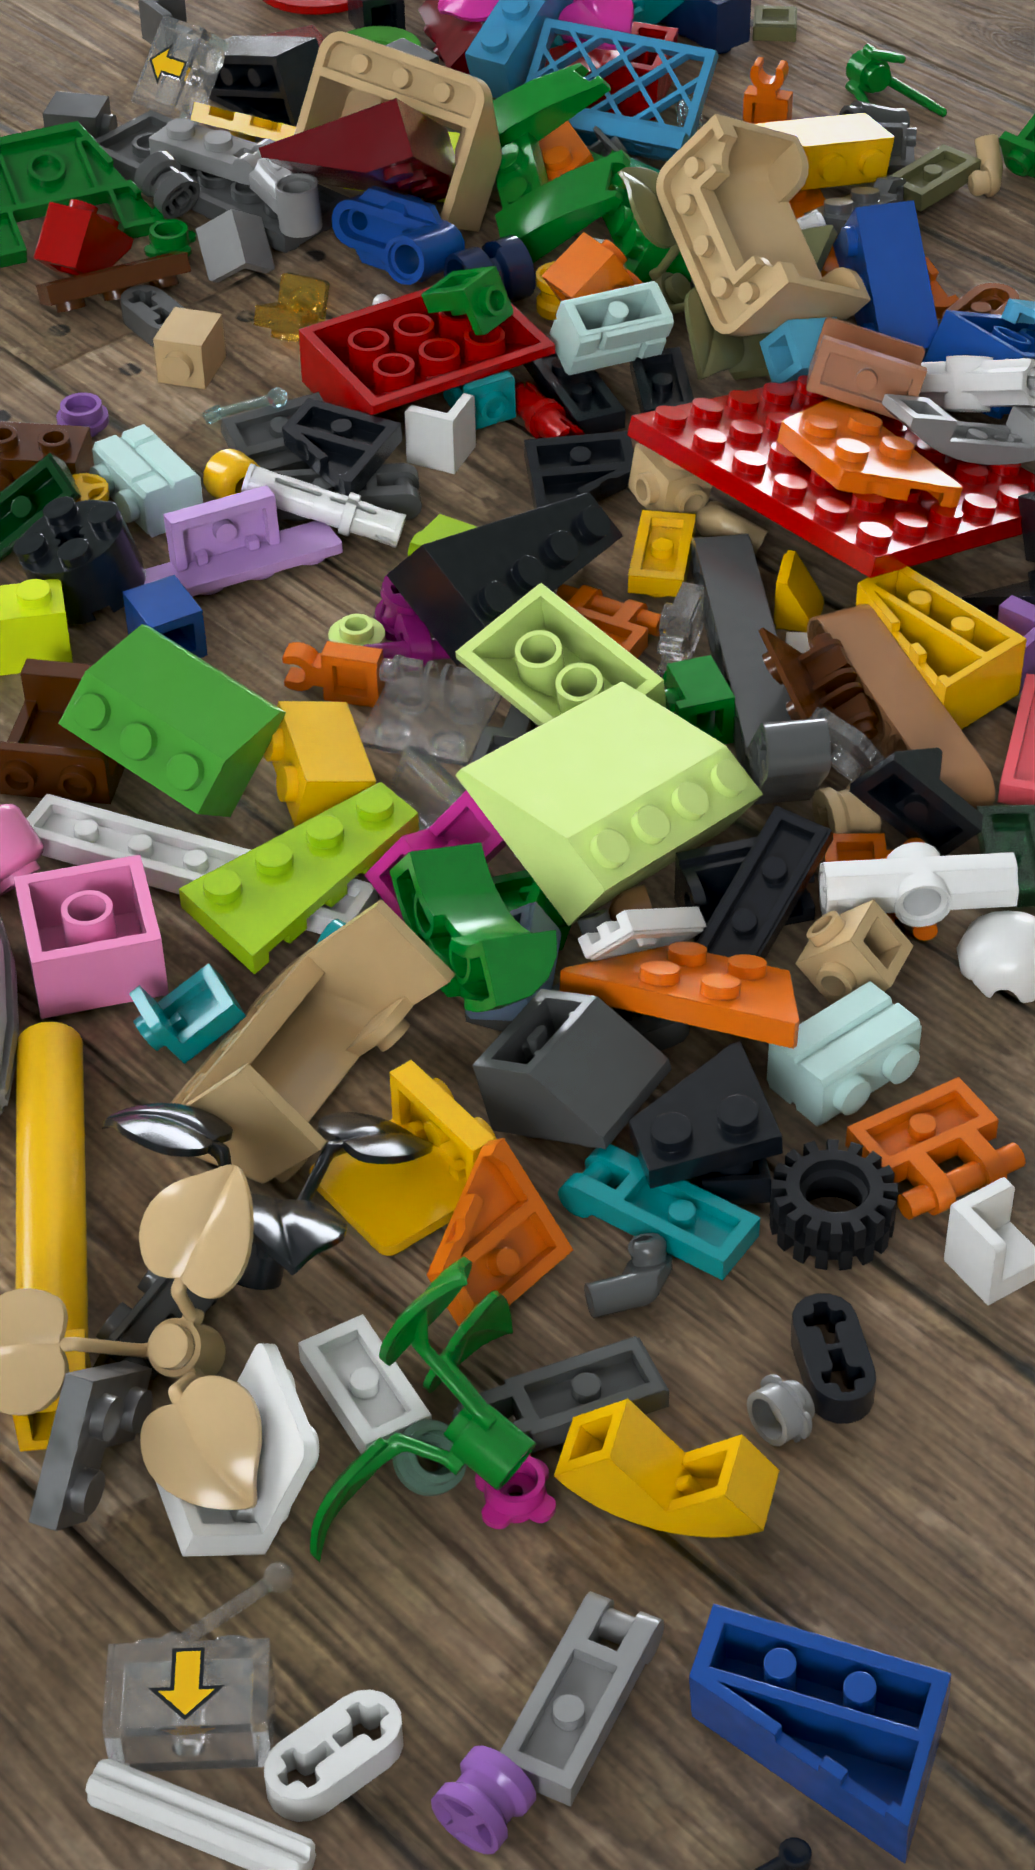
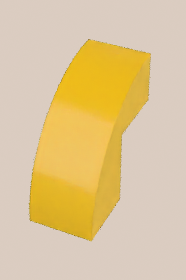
(641, 1475)

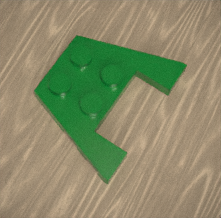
(56, 167)

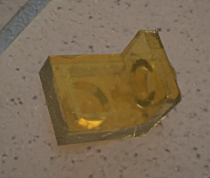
(299, 305)

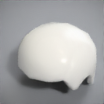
(1000, 954)

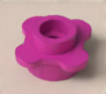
(533, 1503)

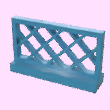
(636, 133)

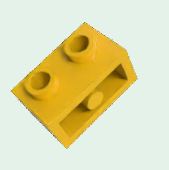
(317, 758)

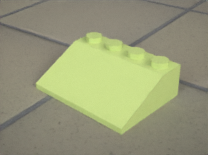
(607, 796)

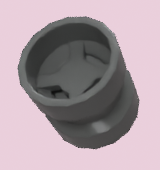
(162, 179)

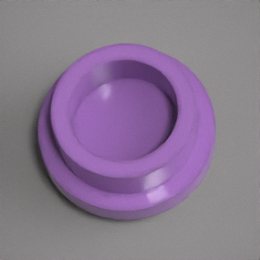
(83, 410)

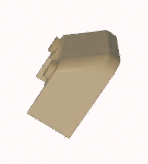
(363, 73)
(308, 1035)

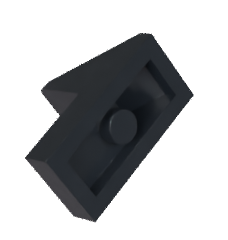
(915, 801)

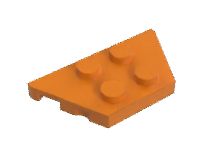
(862, 455)
(695, 989)

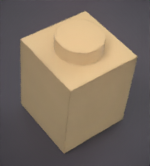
(189, 348)

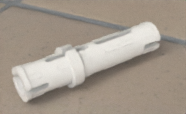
(332, 508)

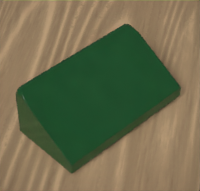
(26, 497)

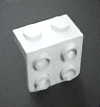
(285, 1462)

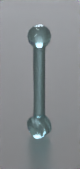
(276, 398)

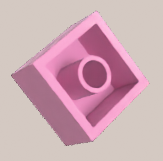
(91, 935)

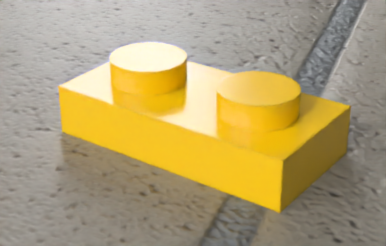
(661, 553)

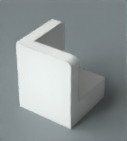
(441, 438)
(986, 1245)

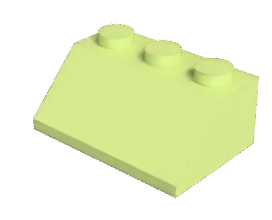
(552, 658)

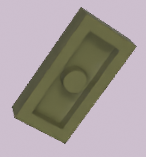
(936, 175)

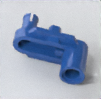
(396, 234)

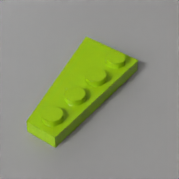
(283, 882)

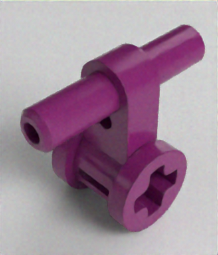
(404, 628)

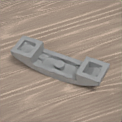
(967, 440)

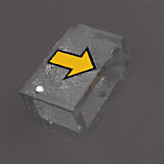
(179, 69)
(189, 1703)

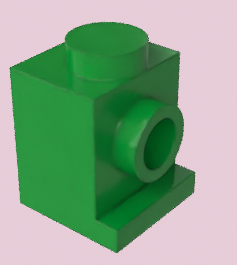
(701, 696)

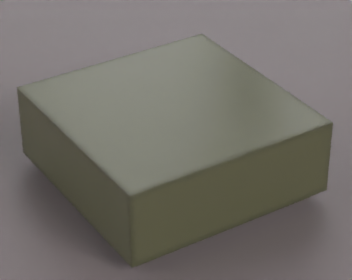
(775, 23)

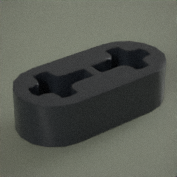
(847, 1354)

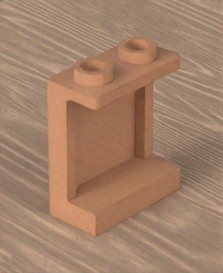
(864, 366)

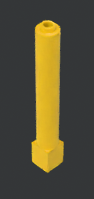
(51, 1189)

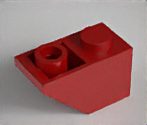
(79, 239)

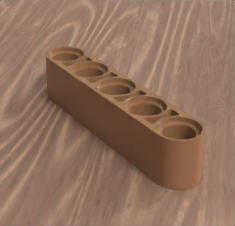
(904, 702)

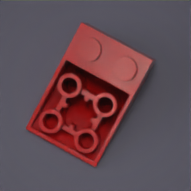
(622, 77)

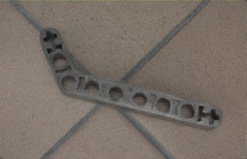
(778, 753)

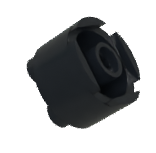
(86, 550)

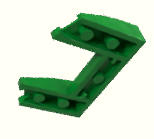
(539, 209)

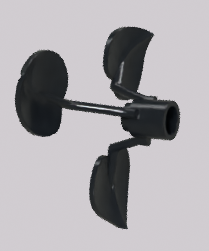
(287, 1230)

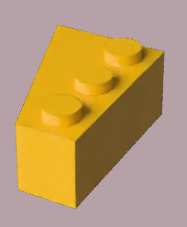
(954, 646)

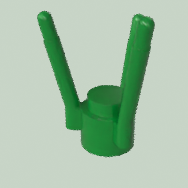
(871, 73)

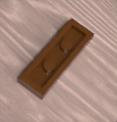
(113, 281)

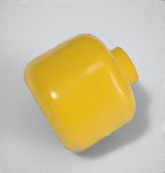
(226, 472)

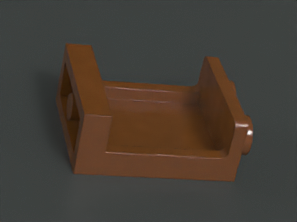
(46, 756)

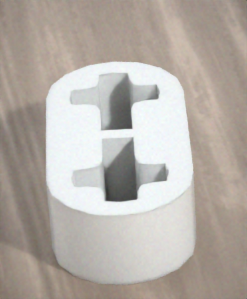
(329, 1750)

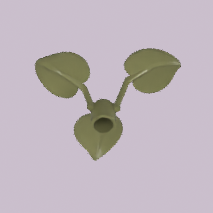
(710, 349)

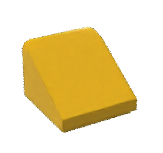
(795, 595)

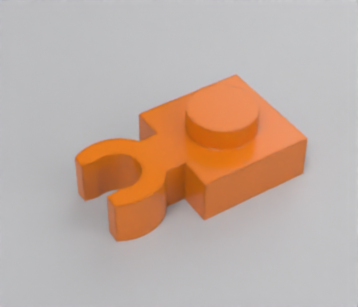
(765, 100)
(343, 670)

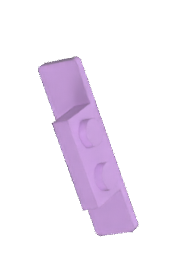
(238, 542)

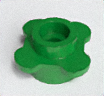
(169, 236)

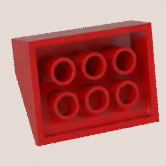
(406, 354)

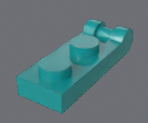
(690, 1219)

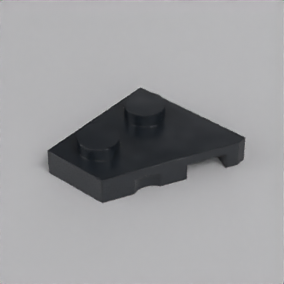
(578, 465)

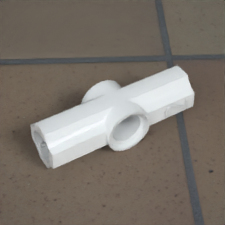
(979, 383)
(920, 883)

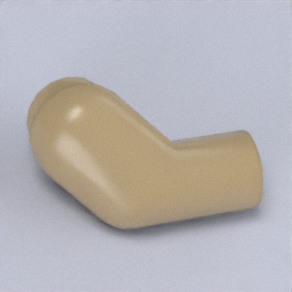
(989, 177)

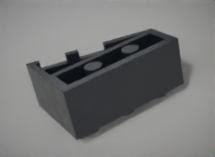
(266, 76)

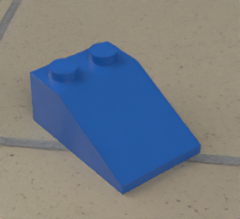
(982, 336)

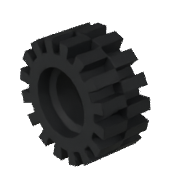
(833, 1233)

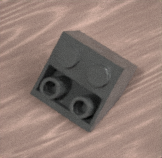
(568, 1071)

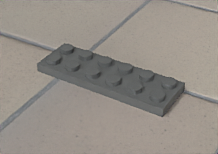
(130, 146)

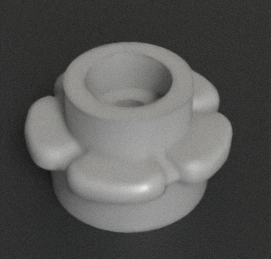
(781, 1410)

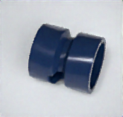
(508, 256)

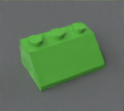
(173, 721)

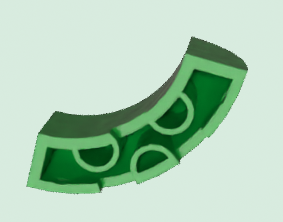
(461, 917)

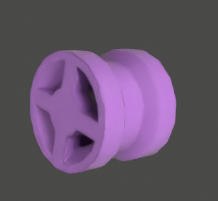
(483, 1799)

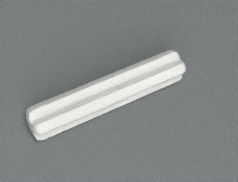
(196, 1820)

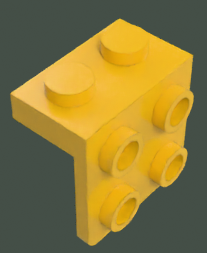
(410, 1199)

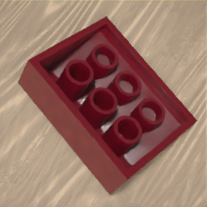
(374, 147)

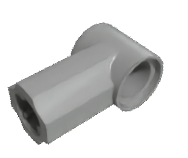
(290, 196)

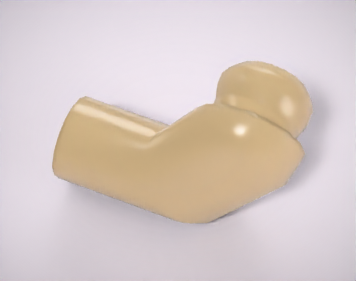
(718, 520)

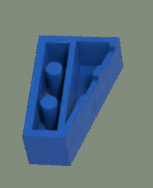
(889, 256)
(825, 1718)

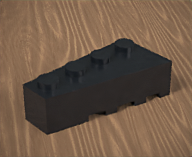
(481, 572)

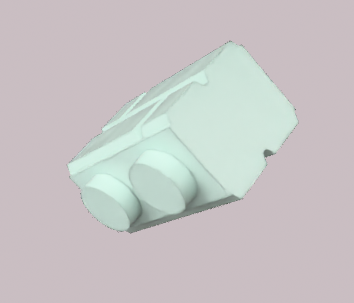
(611, 327)
(145, 477)
(846, 1054)

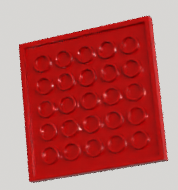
(736, 450)

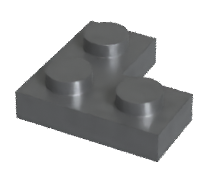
(93, 1412)

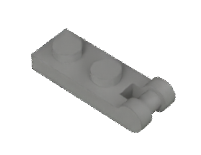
(208, 149)
(581, 1696)

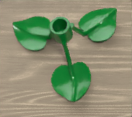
(478, 1433)

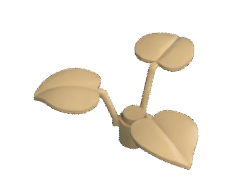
(211, 1434)

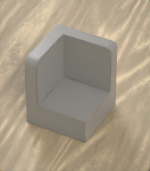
(233, 244)

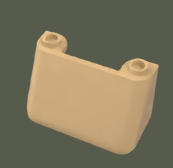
(739, 235)

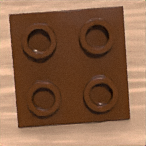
(819, 680)

